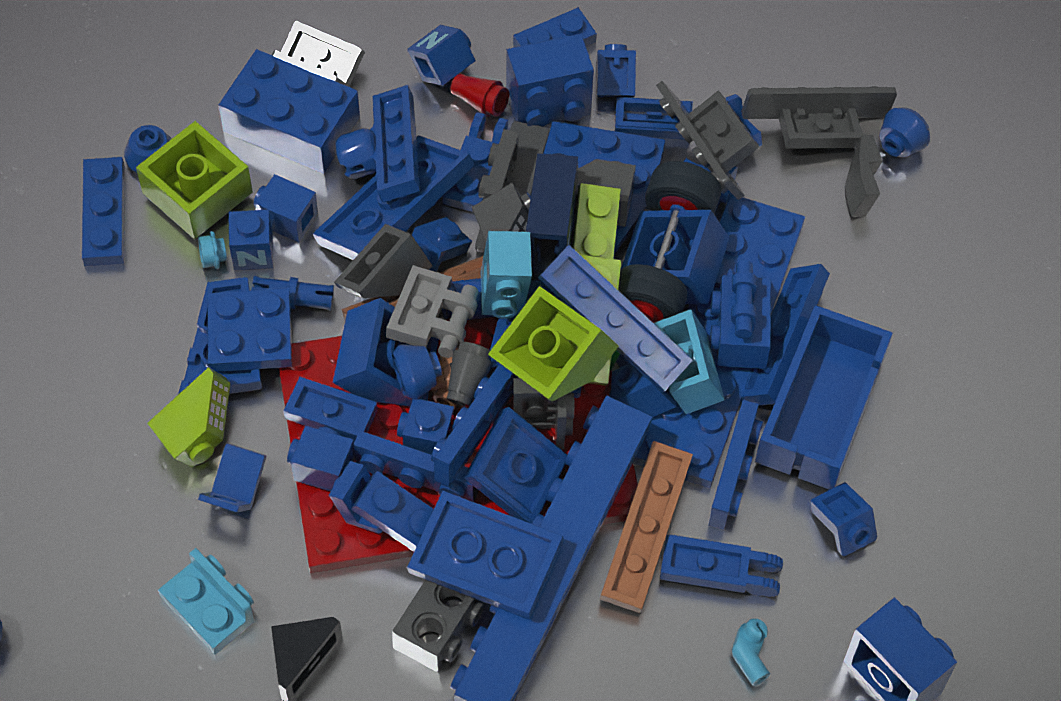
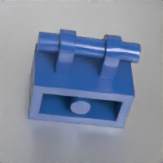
(743, 319)

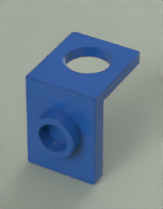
(236, 479)

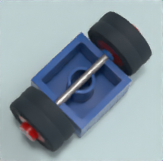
(676, 243)

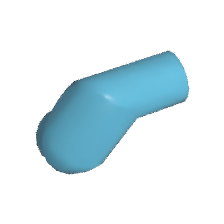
(747, 649)

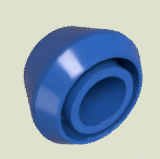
(904, 132)
(144, 143)
(415, 370)

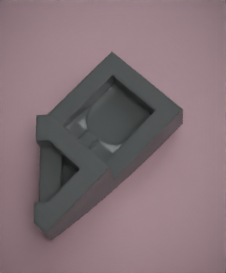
(860, 182)

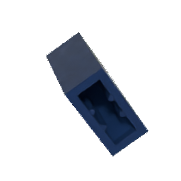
(551, 209)

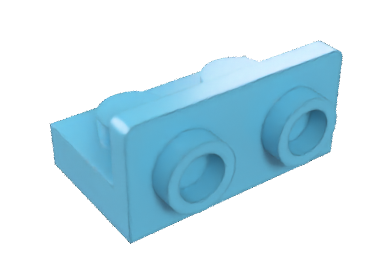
(208, 601)

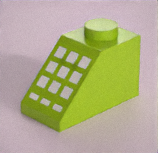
(194, 419)

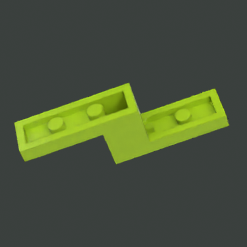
(595, 239)

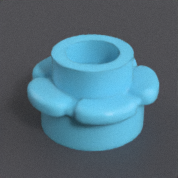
(211, 251)

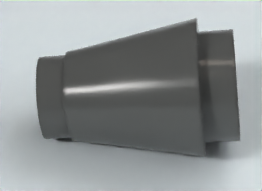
(468, 368)

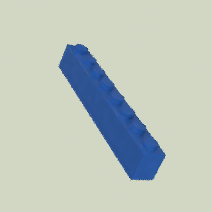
(577, 512)

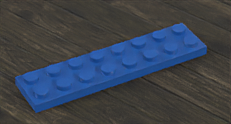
(768, 241)

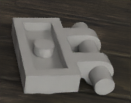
(420, 305)

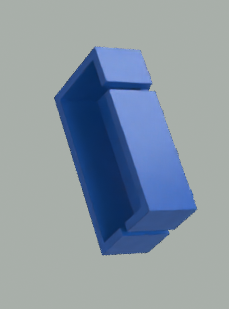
(823, 397)

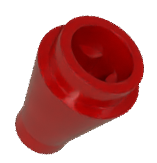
(482, 94)

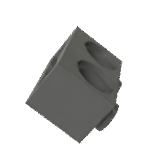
(429, 614)

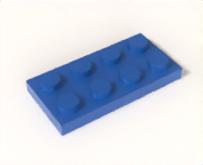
(366, 214)

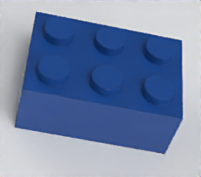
(289, 110)

